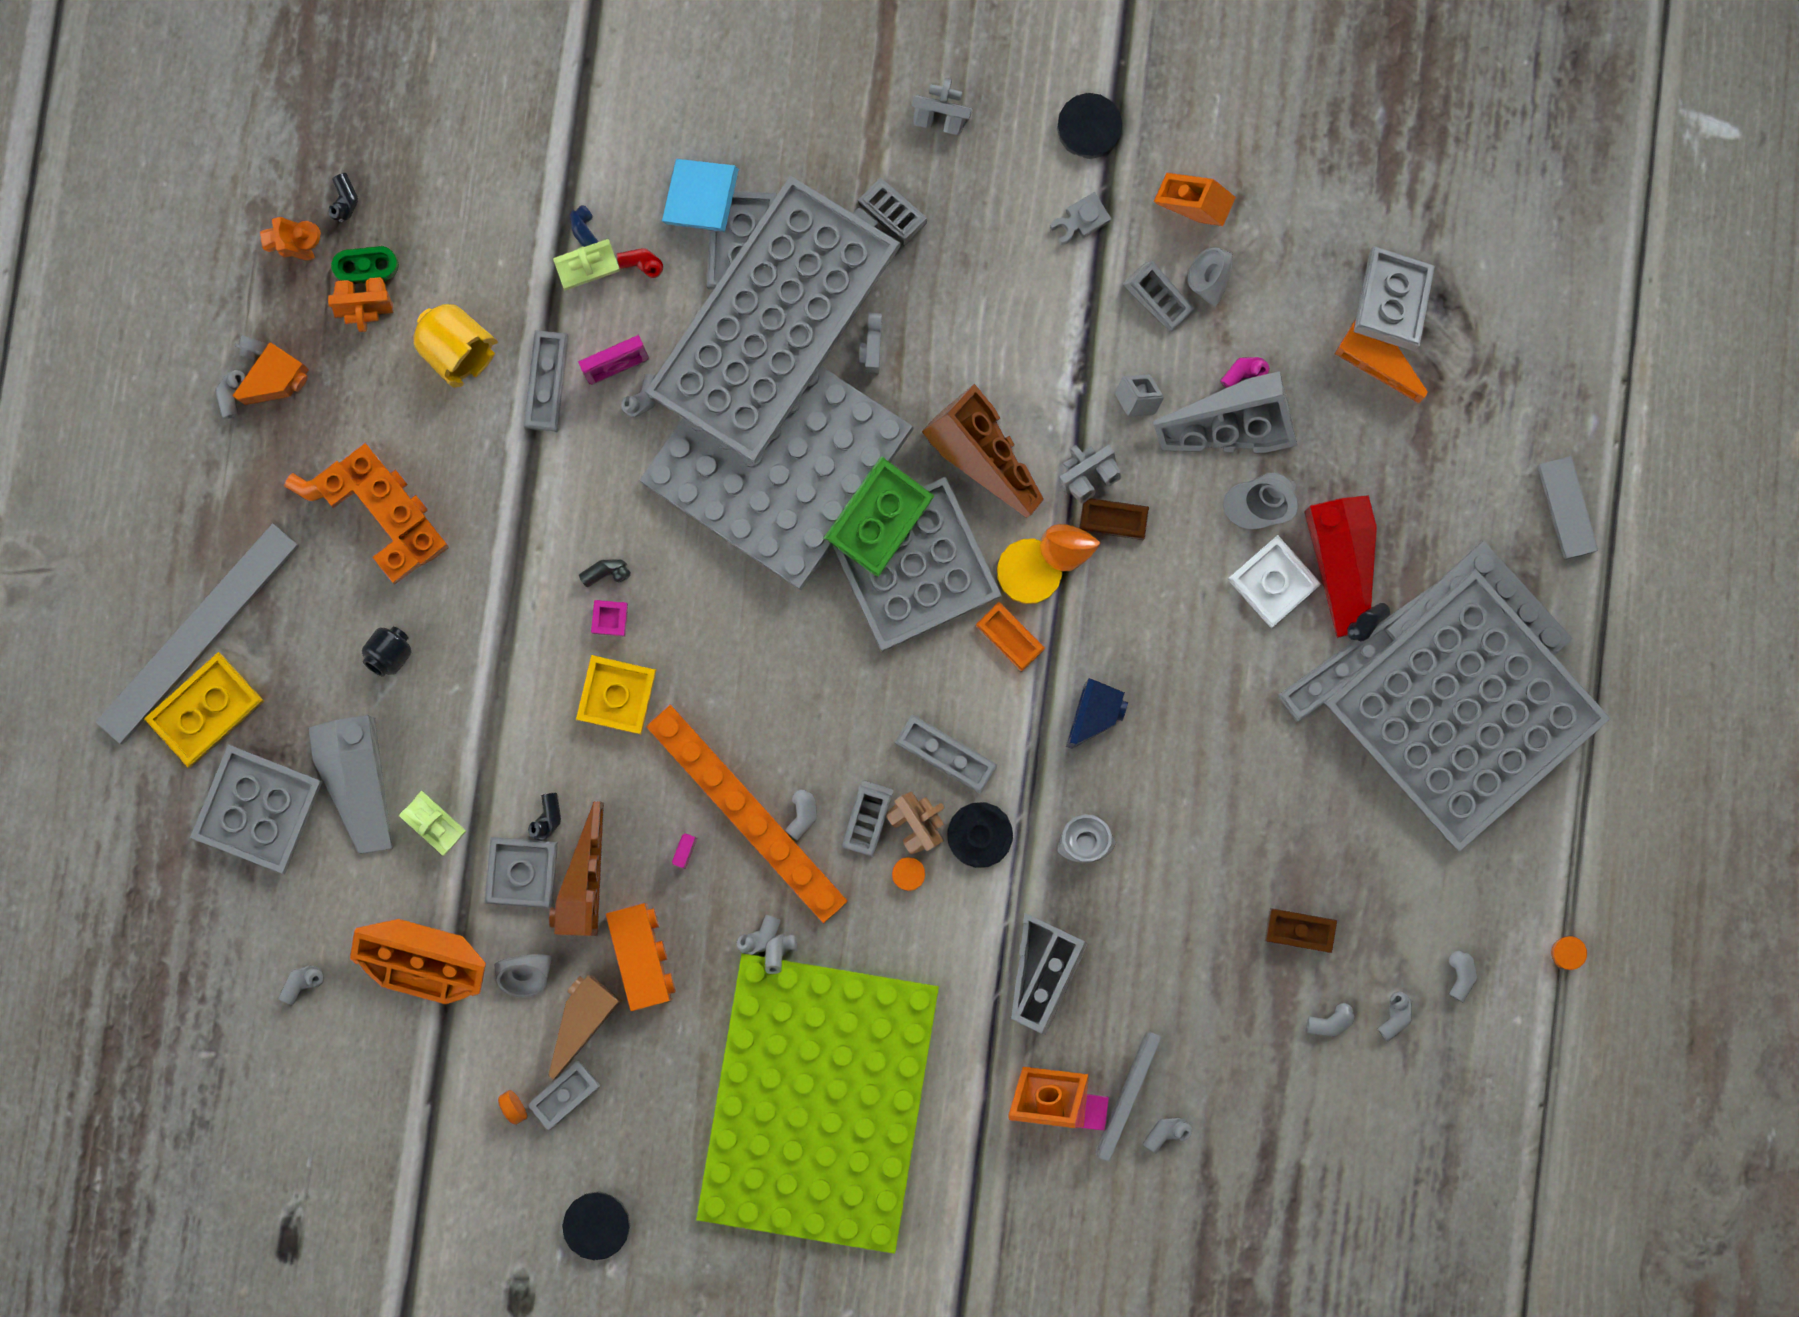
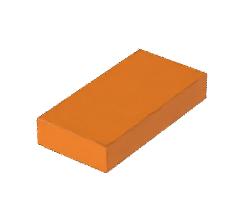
(1010, 636)

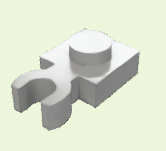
(1084, 216)
(871, 351)

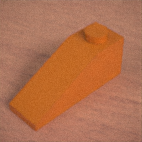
(1382, 362)

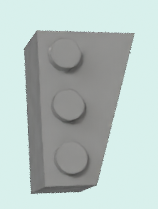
(1044, 972)

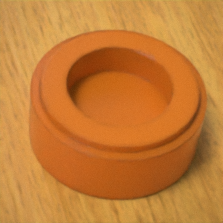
(908, 874)
(1569, 953)
(512, 1107)

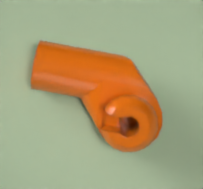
(303, 488)

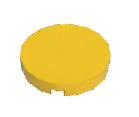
(1026, 574)

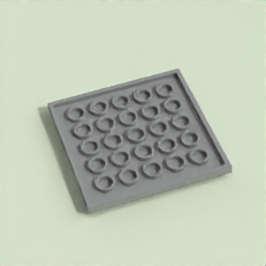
(797, 485)
(1467, 710)

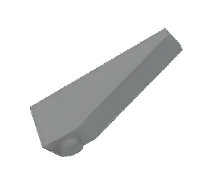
(1241, 416)
(351, 769)

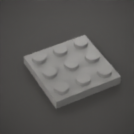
(256, 809)

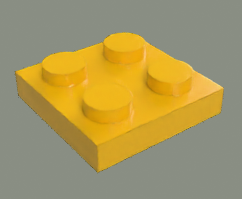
(616, 694)

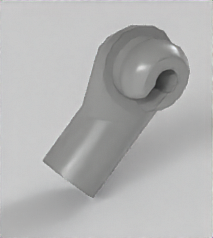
(1399, 1016)

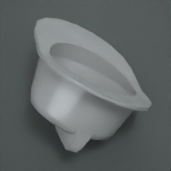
(1261, 501)

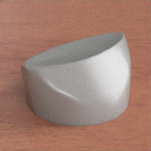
(1211, 274)
(1086, 839)
(523, 974)

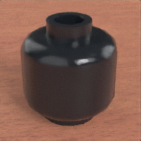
(386, 651)

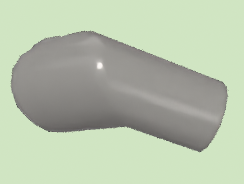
(225, 391)
(641, 401)
(806, 813)
(756, 942)
(775, 949)
(1466, 974)
(300, 979)
(1334, 1024)
(1167, 1130)

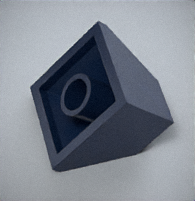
(1096, 712)

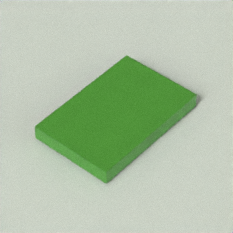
(879, 516)

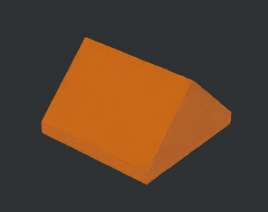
(1050, 1098)

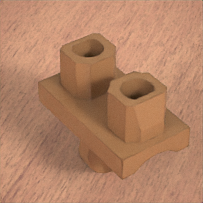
(921, 818)

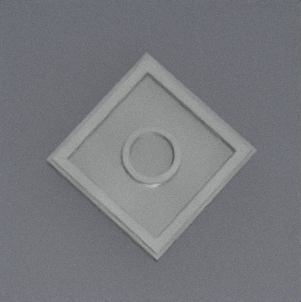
(521, 872)

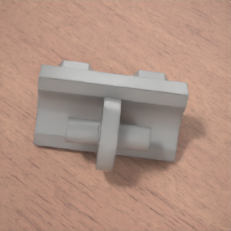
(926, 108)
(1086, 467)

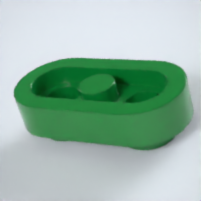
(365, 264)

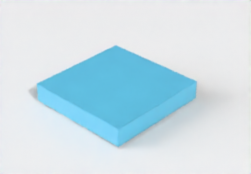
(700, 195)

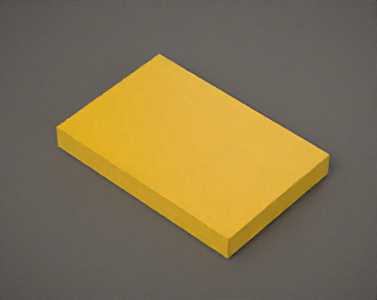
(204, 710)

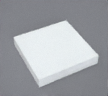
(1274, 581)

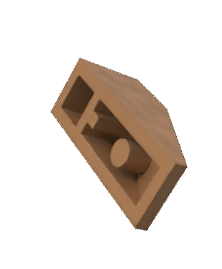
(582, 1016)

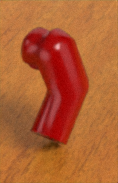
(642, 259)

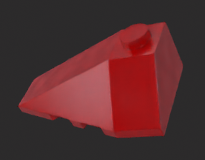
(1345, 553)

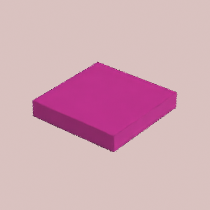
(613, 360)

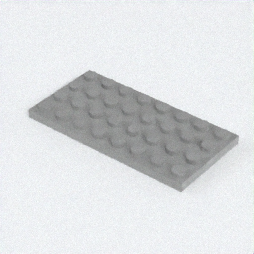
(773, 319)

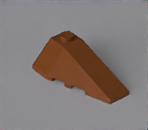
(973, 442)
(580, 892)

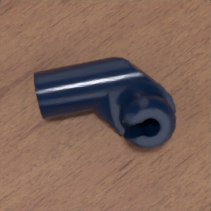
(579, 228)

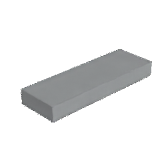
(546, 381)
(1567, 508)
(946, 753)

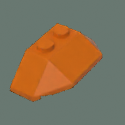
(418, 960)

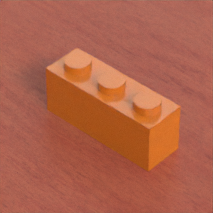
(640, 956)

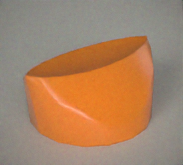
(1067, 546)

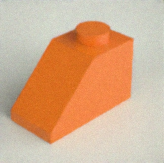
(1195, 198)
(272, 377)

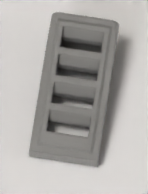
(911, 229)
(1141, 294)
(876, 791)

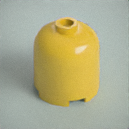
(453, 343)

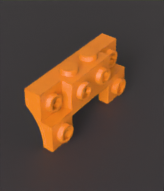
(383, 494)

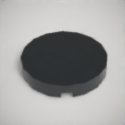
(1089, 125)
(980, 835)
(596, 1226)

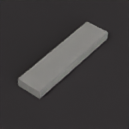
(1127, 1096)

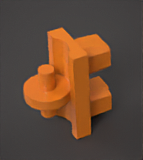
(291, 238)
(363, 306)

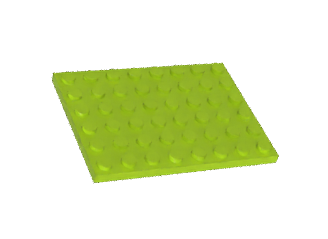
(818, 1104)

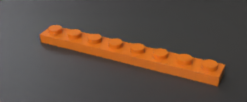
(747, 814)

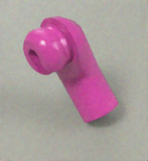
(1245, 368)

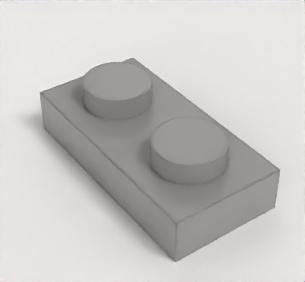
(563, 1095)

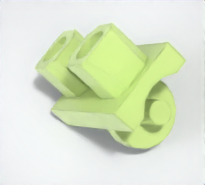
(586, 264)
(432, 823)

